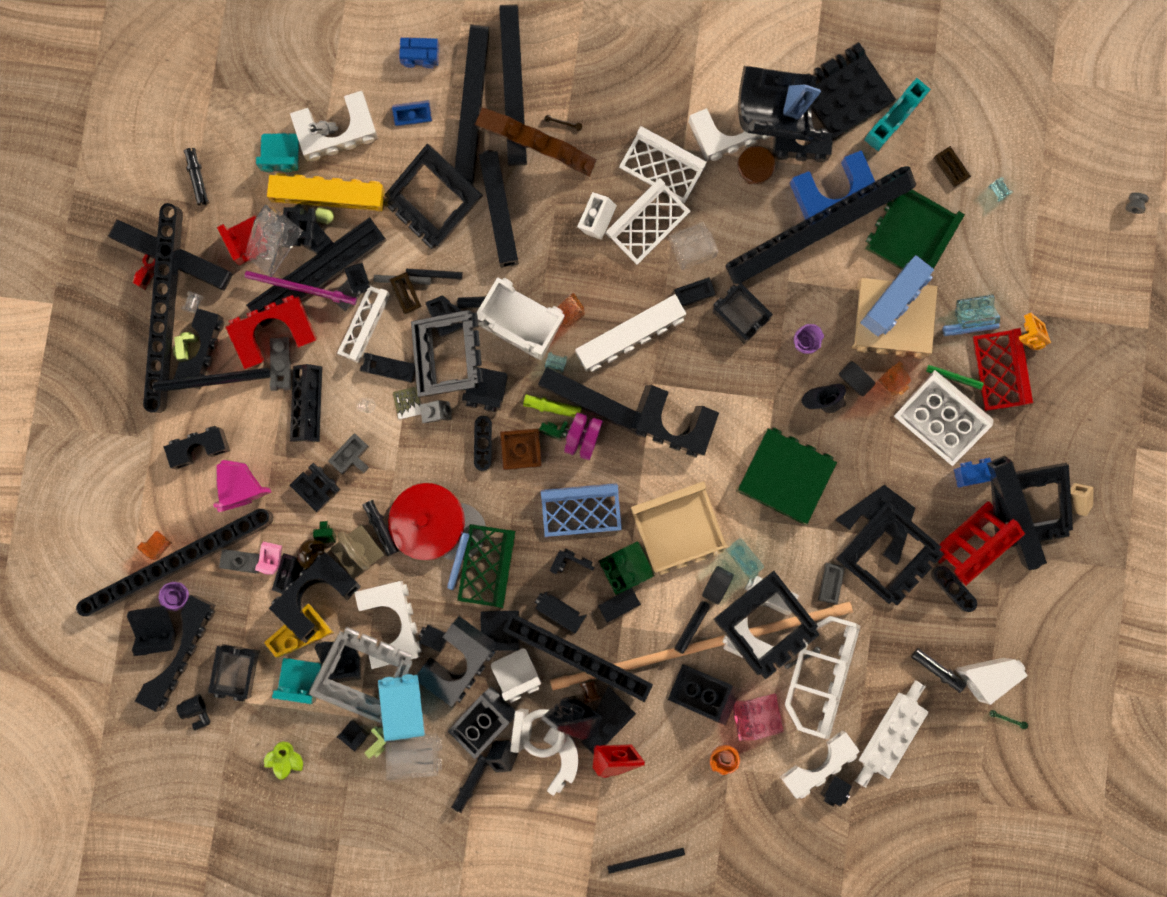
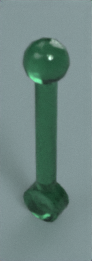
(1023, 725)

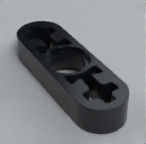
(488, 429)
(962, 589)

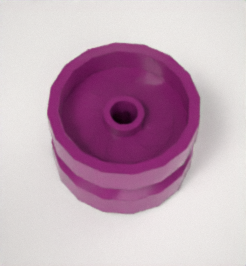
(582, 436)

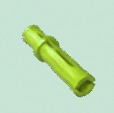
(543, 404)

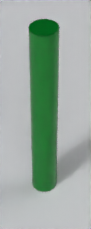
(956, 377)

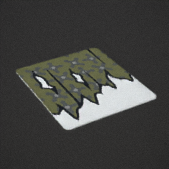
(407, 402)

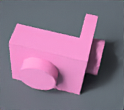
(269, 558)

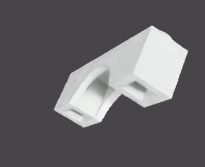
(840, 750)

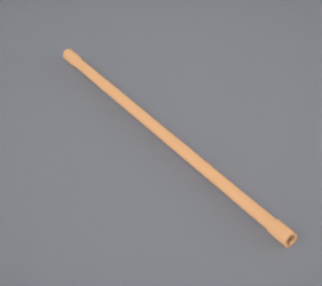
(834, 611)

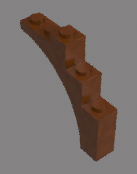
(536, 141)

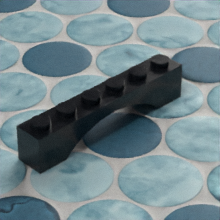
(194, 615)

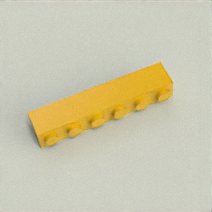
(326, 193)

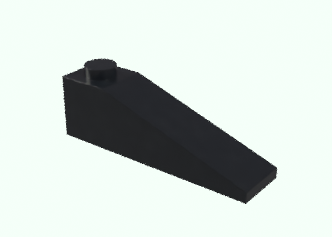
(573, 718)

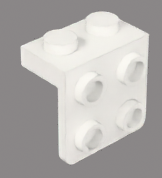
(516, 675)

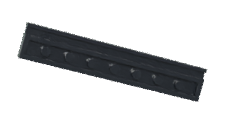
(325, 267)

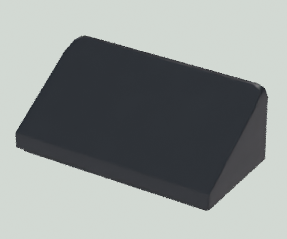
(287, 573)

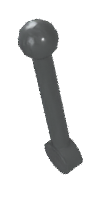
(789, 665)

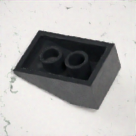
(704, 694)
(482, 722)

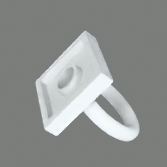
(522, 733)

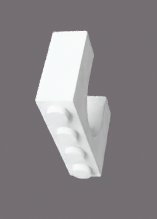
(359, 131)
(713, 142)
(392, 596)
(758, 646)

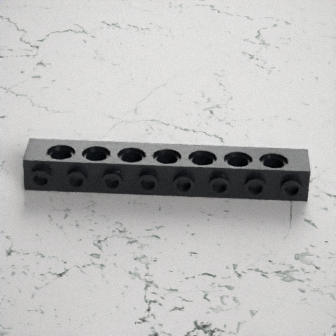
(578, 657)

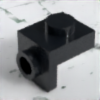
(357, 278)

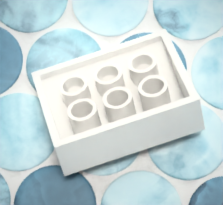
(944, 418)

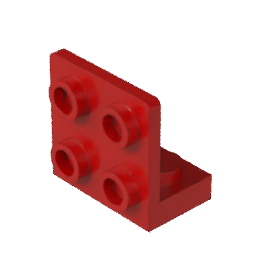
(237, 239)

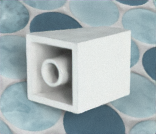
(992, 678)

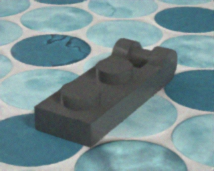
(280, 363)

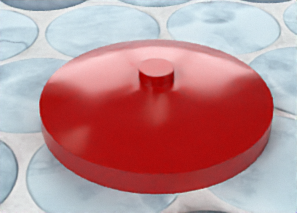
(426, 521)

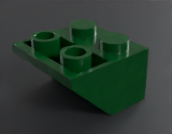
(626, 568)

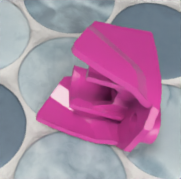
(236, 486)

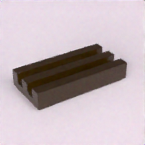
(945, 169)
(412, 290)

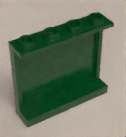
(913, 228)
(787, 476)

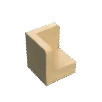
(1081, 499)

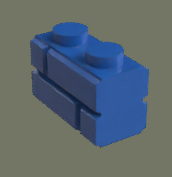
(419, 52)

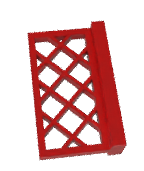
(1019, 366)

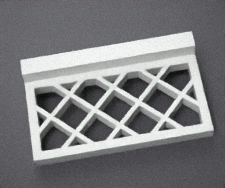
(671, 150)
(633, 212)

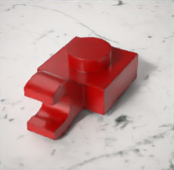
(144, 275)

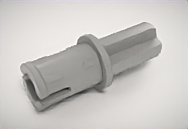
(323, 128)

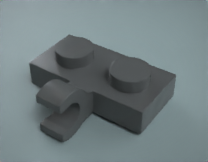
(349, 455)

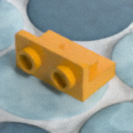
(1037, 334)

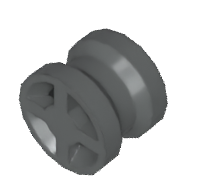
(1137, 203)

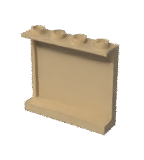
(912, 331)
(678, 528)

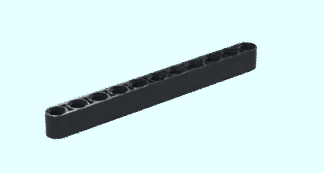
(821, 225)
(158, 300)
(167, 567)

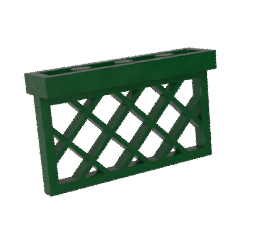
(503, 566)

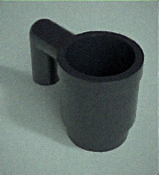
(193, 707)

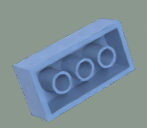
(897, 296)

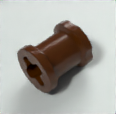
(590, 691)

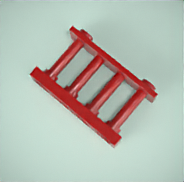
(986, 554)

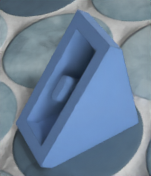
(799, 100)

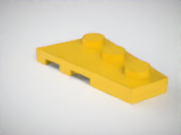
(285, 641)

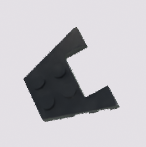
(869, 507)

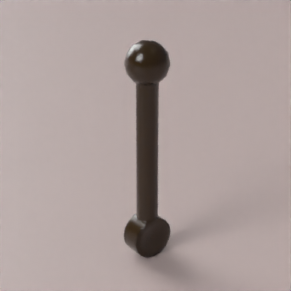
(578, 126)

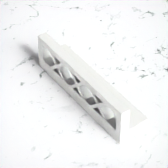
(368, 325)

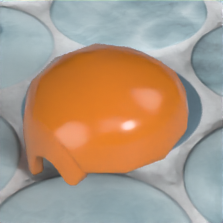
(724, 759)

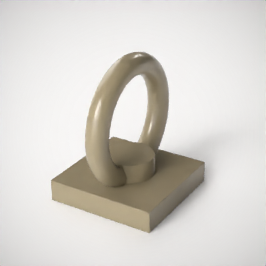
(357, 551)

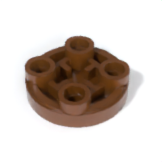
(756, 165)

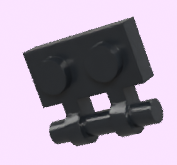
(297, 216)
(310, 491)

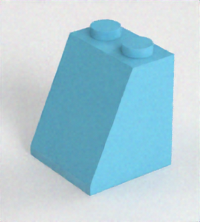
(401, 707)

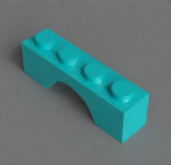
(897, 114)

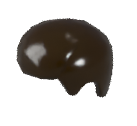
(309, 551)

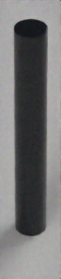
(434, 273)

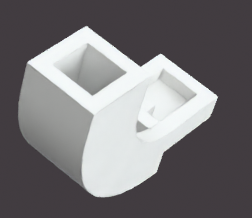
(569, 760)

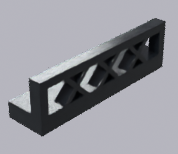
(308, 403)

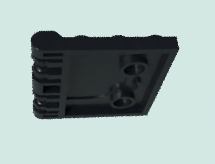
(849, 93)

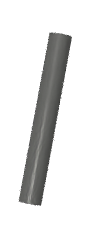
(415, 280)

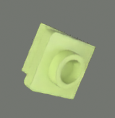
(180, 349)
(377, 748)

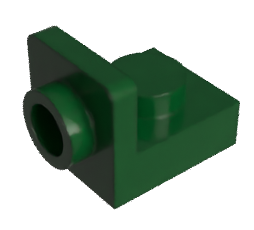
(551, 430)

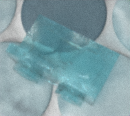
(976, 312)
(745, 558)

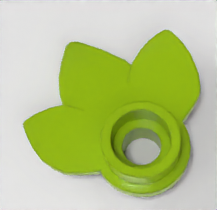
(281, 762)

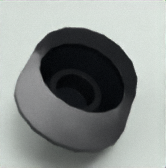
(827, 398)

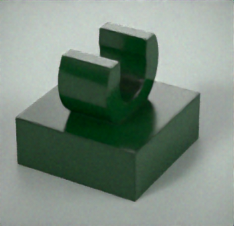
(325, 533)

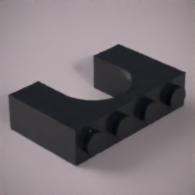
(649, 423)
(288, 605)
(475, 648)

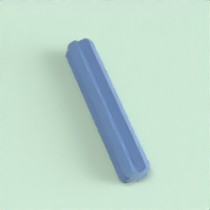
(956, 329)

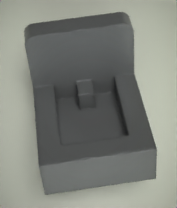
(436, 411)

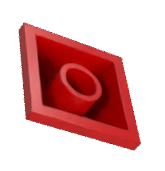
(615, 760)

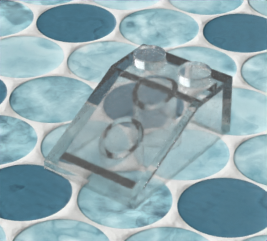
(271, 239)

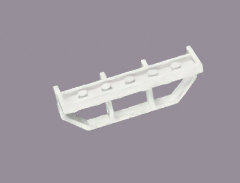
(835, 689)

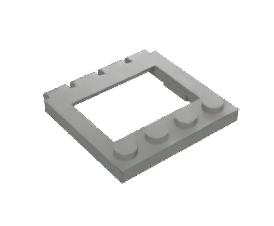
(345, 696)

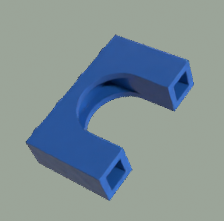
(810, 198)

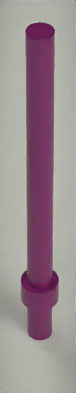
(336, 296)

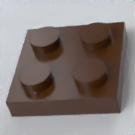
(520, 449)

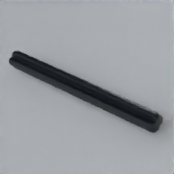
(208, 380)

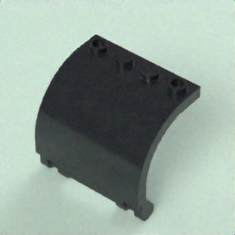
(763, 102)

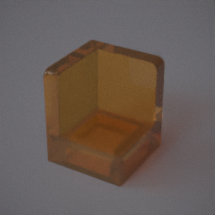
(154, 546)

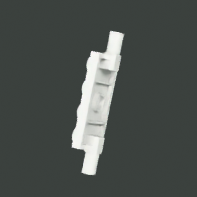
(893, 735)

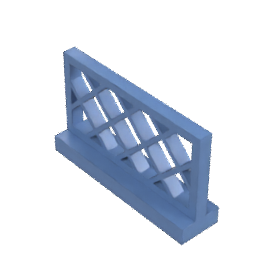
(584, 493)

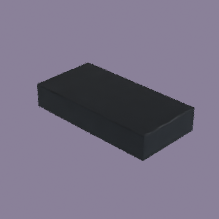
(695, 292)
(619, 605)

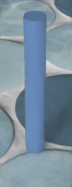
(458, 561)

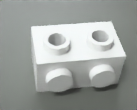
(597, 215)

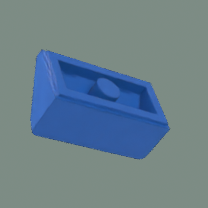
(412, 113)

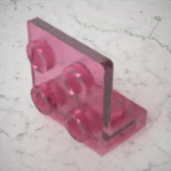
(757, 718)

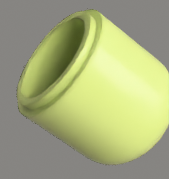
(324, 215)

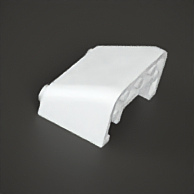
(519, 319)

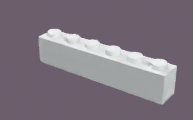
(630, 333)

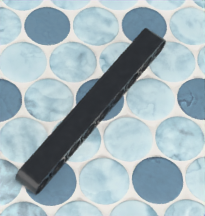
(512, 77)
(472, 101)

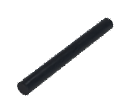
(646, 860)

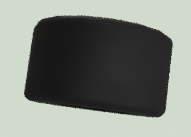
(857, 378)
(717, 585)

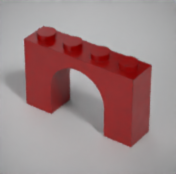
(243, 330)

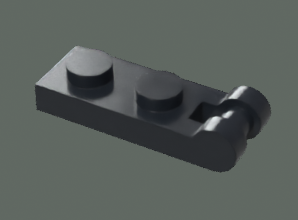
(388, 368)

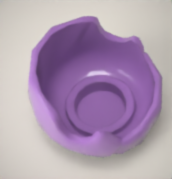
(808, 338)
(173, 596)

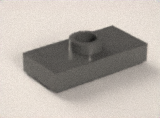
(239, 561)

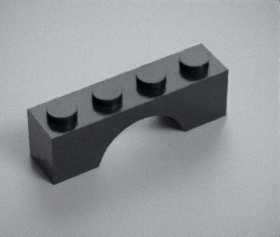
(208, 327)

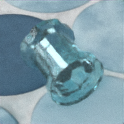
(1000, 189)
(556, 361)

